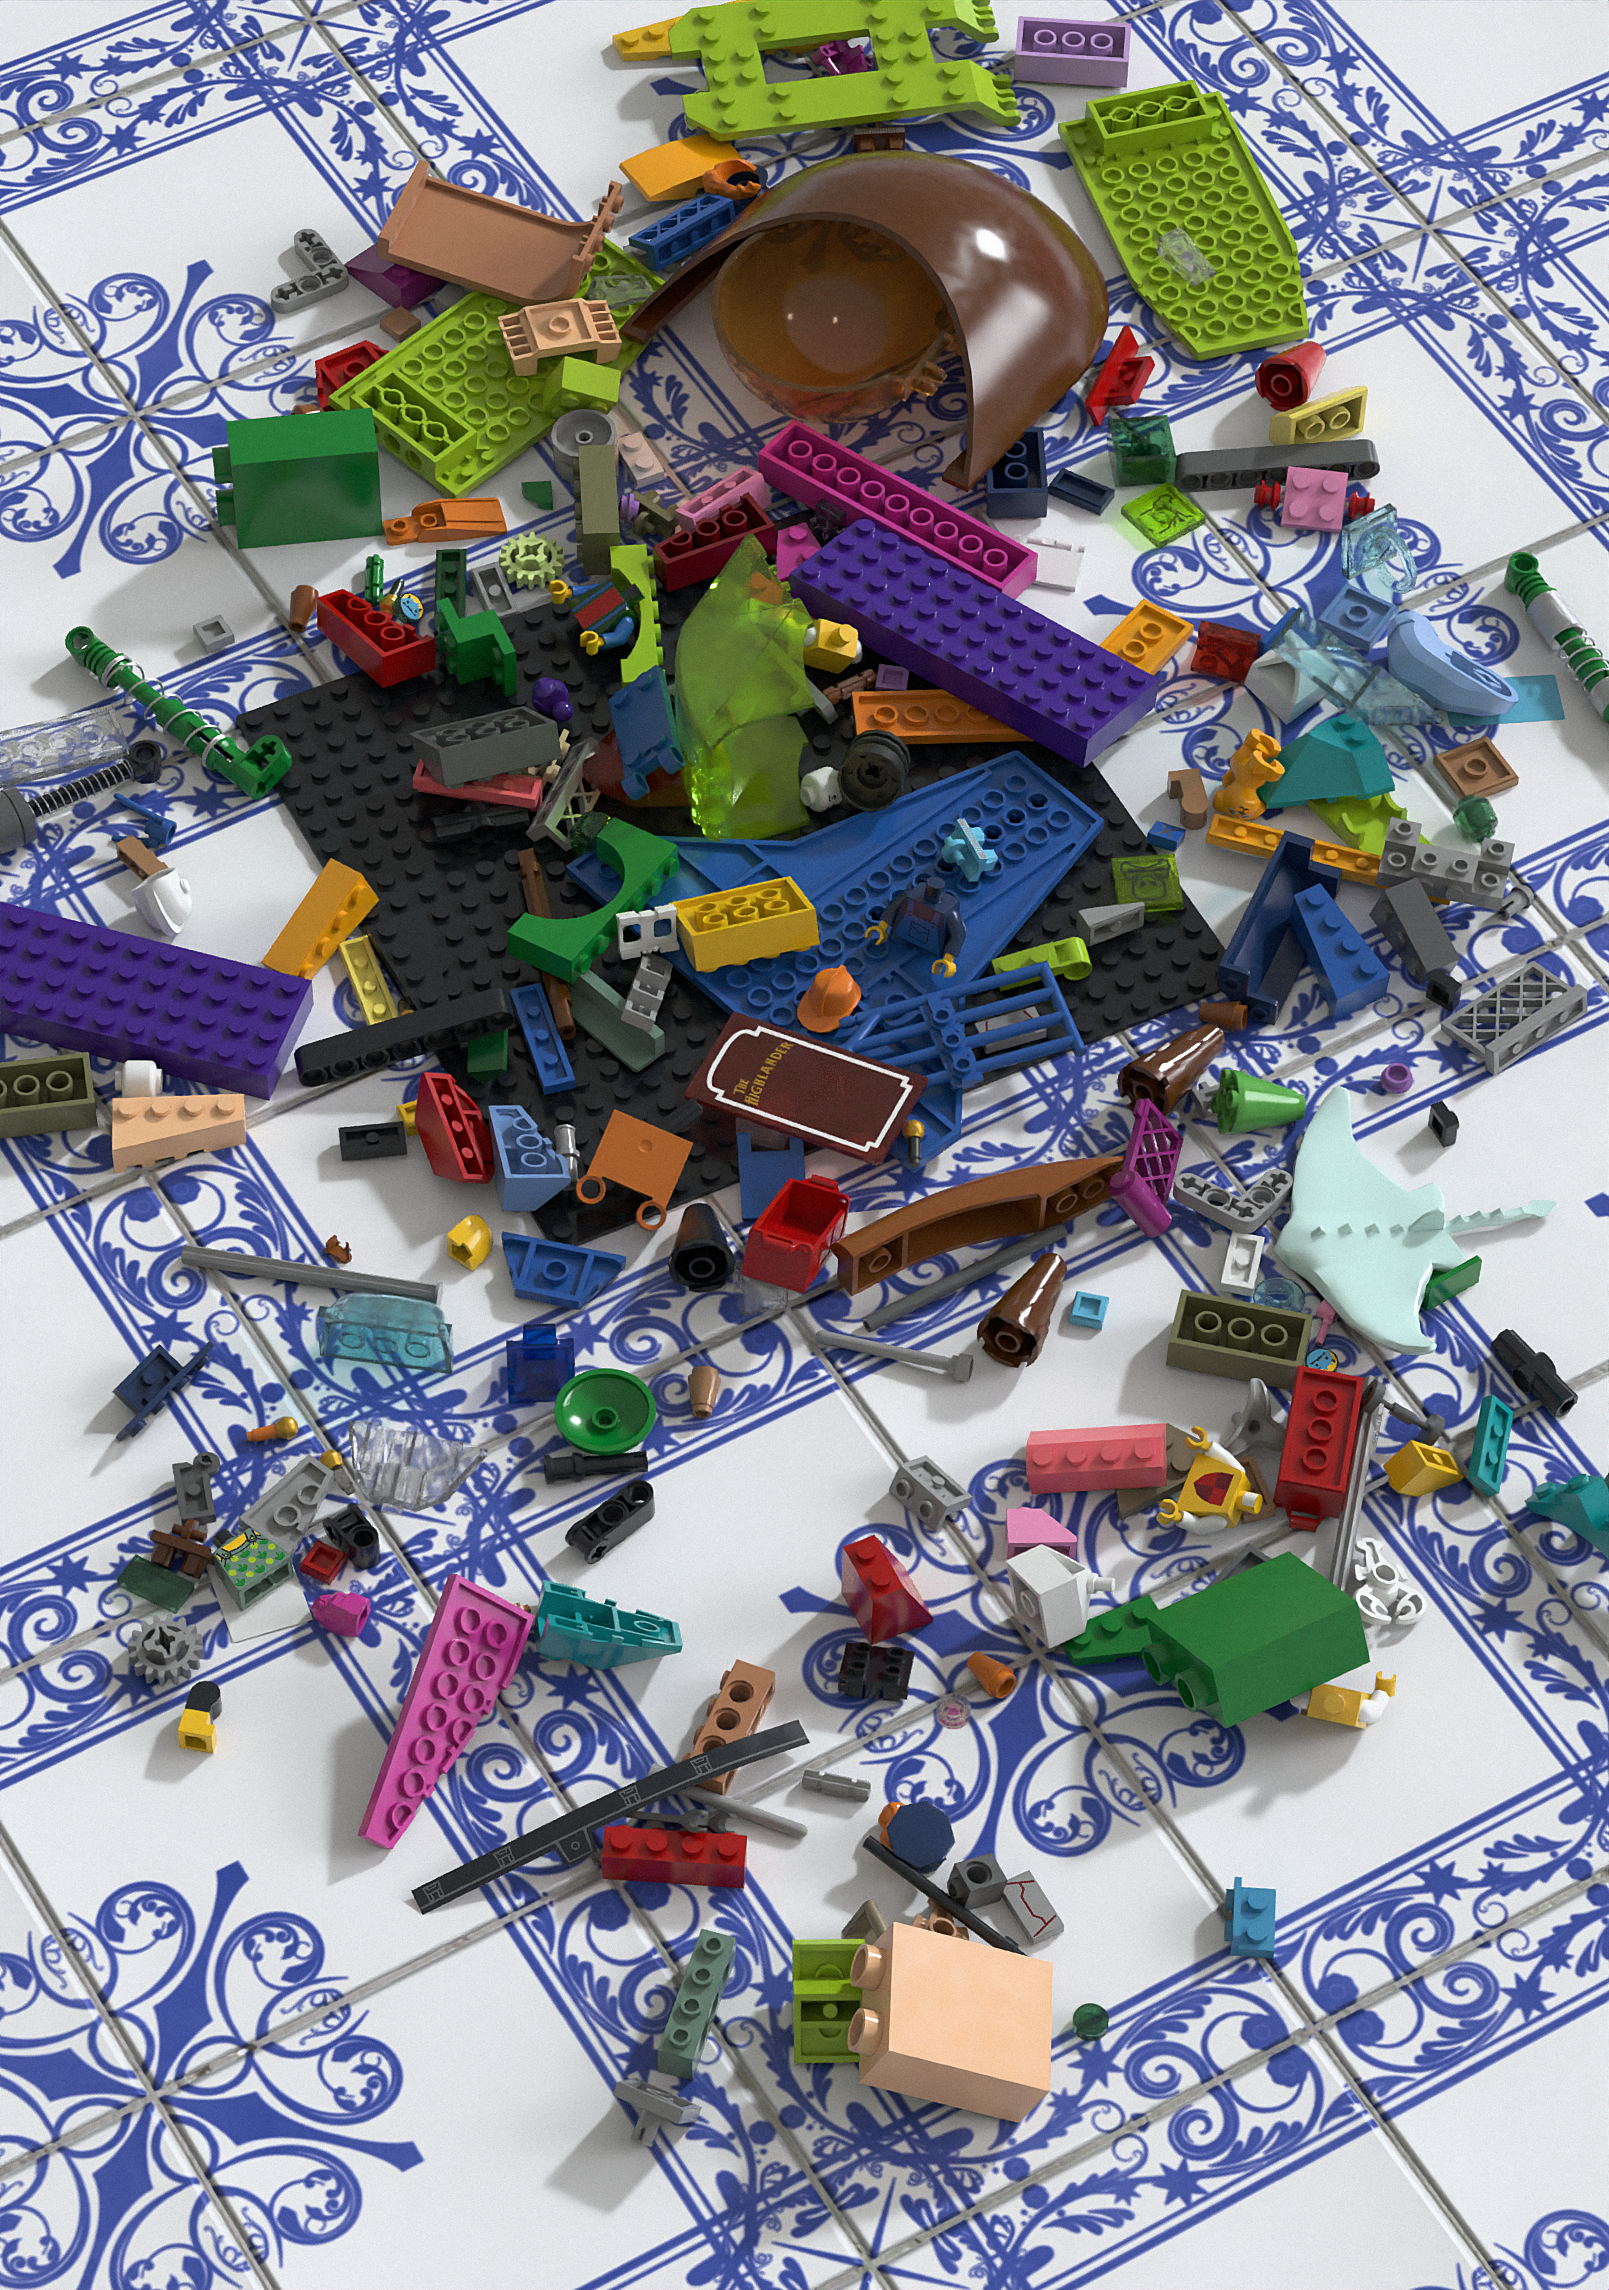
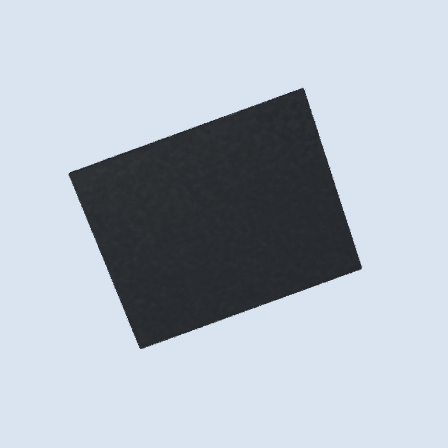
(359, 807)

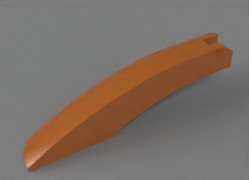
(974, 1213)

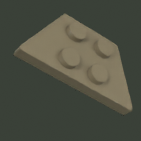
(1178, 1467)

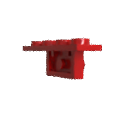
(1120, 377)

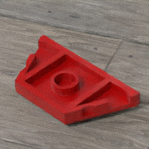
(341, 367)

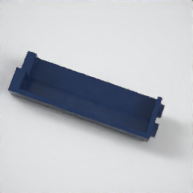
(1264, 950)

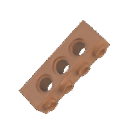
(743, 1683)

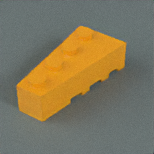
(321, 921)

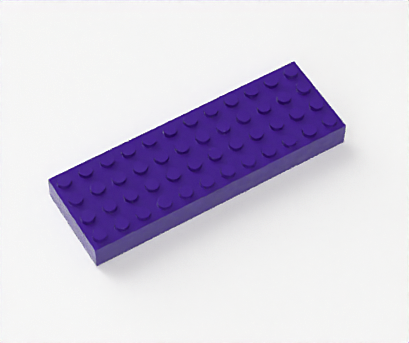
(974, 641)
(148, 1002)

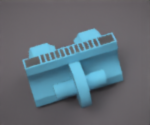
(965, 849)

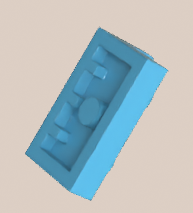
(1252, 1920)

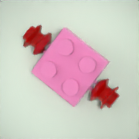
(1314, 499)

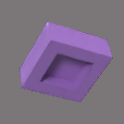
(892, 678)

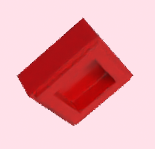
(323, 1562)

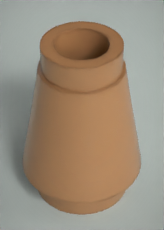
(703, 1390)

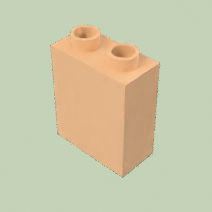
(953, 2021)

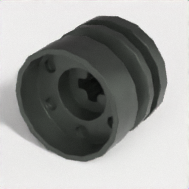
(874, 770)

